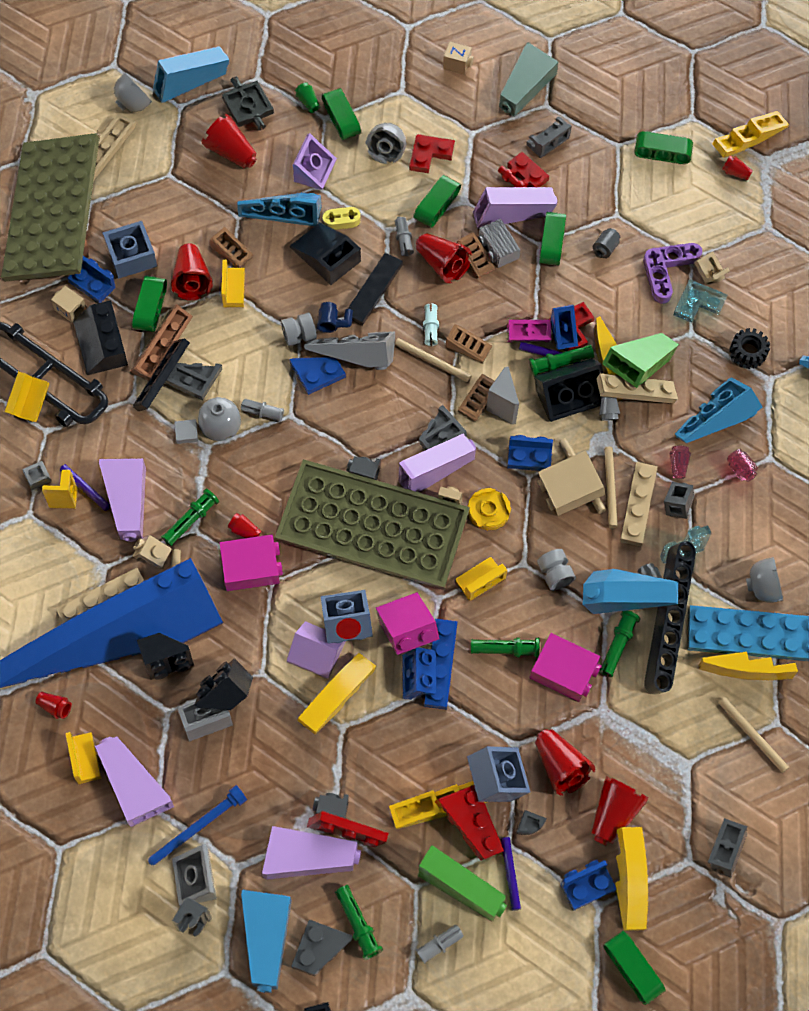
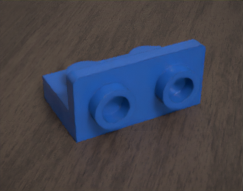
(93, 280)
(529, 453)
(419, 672)
(587, 885)

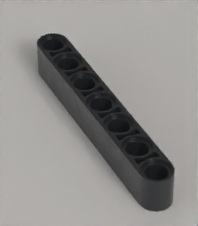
(664, 626)

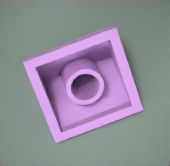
(313, 164)
(312, 652)

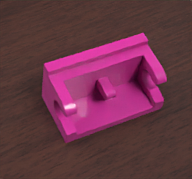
(529, 330)

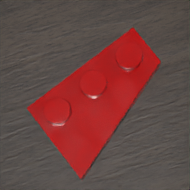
(472, 821)
(347, 829)

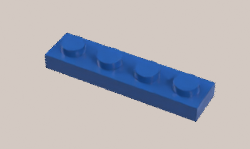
(444, 659)

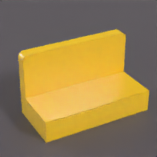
(232, 286)
(27, 397)
(63, 495)
(481, 578)
(83, 757)

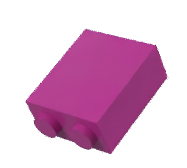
(250, 562)
(407, 623)
(565, 667)

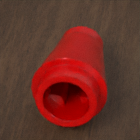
(735, 167)
(243, 526)
(55, 705)

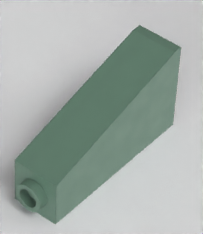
(527, 79)

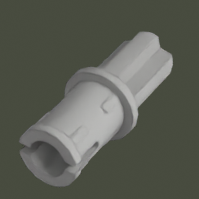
(404, 236)
(262, 409)
(439, 943)

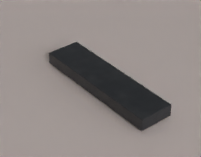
(374, 287)
(161, 374)

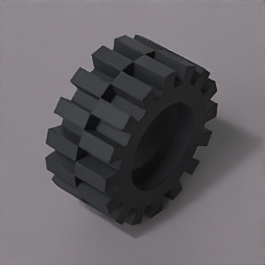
(749, 358)

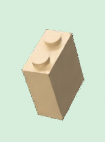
(570, 483)

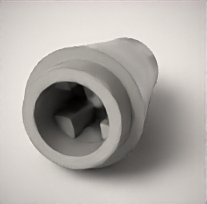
(609, 409)

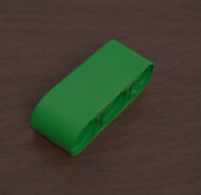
(341, 114)
(663, 147)
(437, 201)
(552, 238)
(149, 304)
(634, 967)

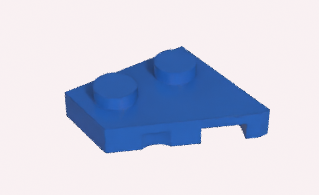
(317, 372)

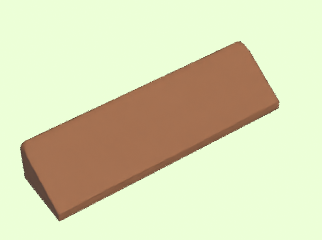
(161, 341)

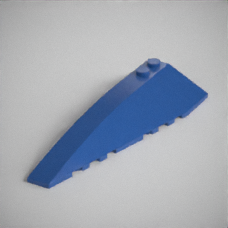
(167, 604)

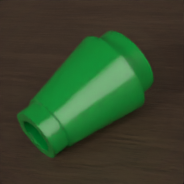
(306, 95)

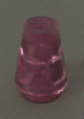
(679, 461)

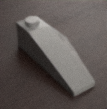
(369, 351)

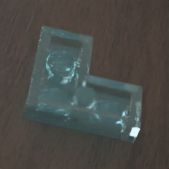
(697, 296)
(697, 536)

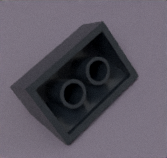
(100, 338)
(569, 389)

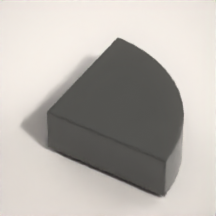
(530, 823)

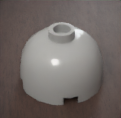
(130, 95)
(386, 143)
(219, 419)
(765, 581)

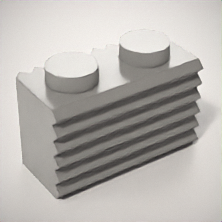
(499, 243)

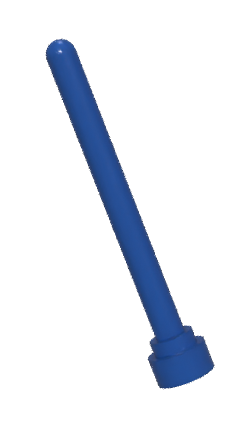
(233, 799)

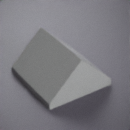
(503, 398)
(201, 722)
(194, 875)

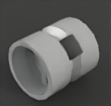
(298, 329)
(557, 571)

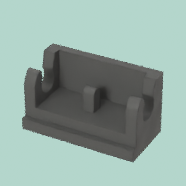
(550, 138)
(728, 847)
(190, 914)

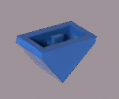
(564, 327)

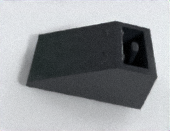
(327, 252)

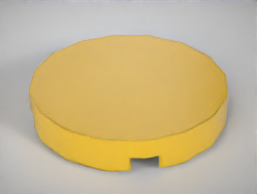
(489, 509)

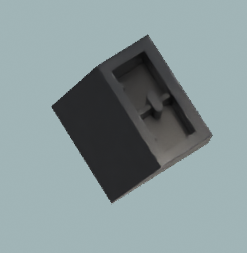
(164, 655)
(225, 688)

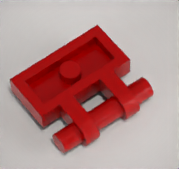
(527, 170)

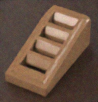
(225, 234)
(473, 243)
(464, 334)
(482, 385)

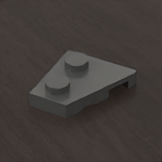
(194, 378)
(441, 429)
(319, 947)

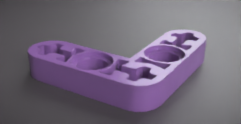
(663, 262)

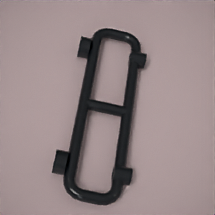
(65, 414)

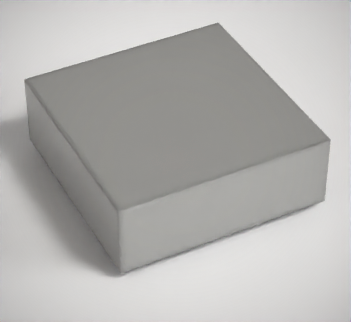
(186, 431)
(36, 475)

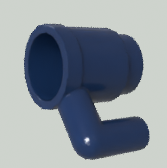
(328, 317)

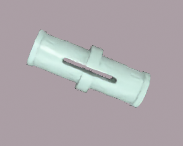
(431, 324)

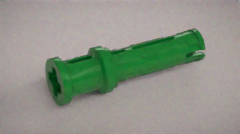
(551, 362)
(197, 510)
(622, 634)
(517, 647)
(362, 932)

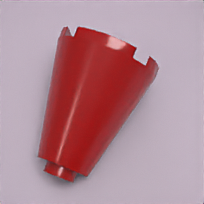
(229, 142)
(444, 256)
(190, 274)
(563, 763)
(615, 809)

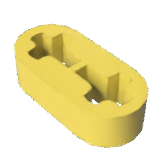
(341, 218)

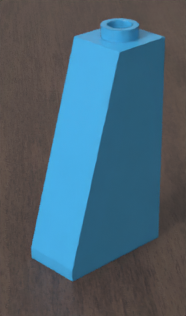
(188, 71)
(266, 929)

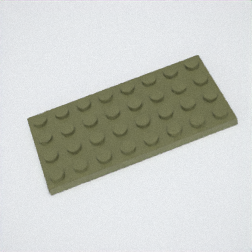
(51, 208)
(373, 524)

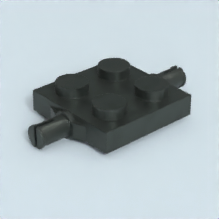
(247, 103)

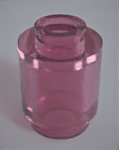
(742, 465)

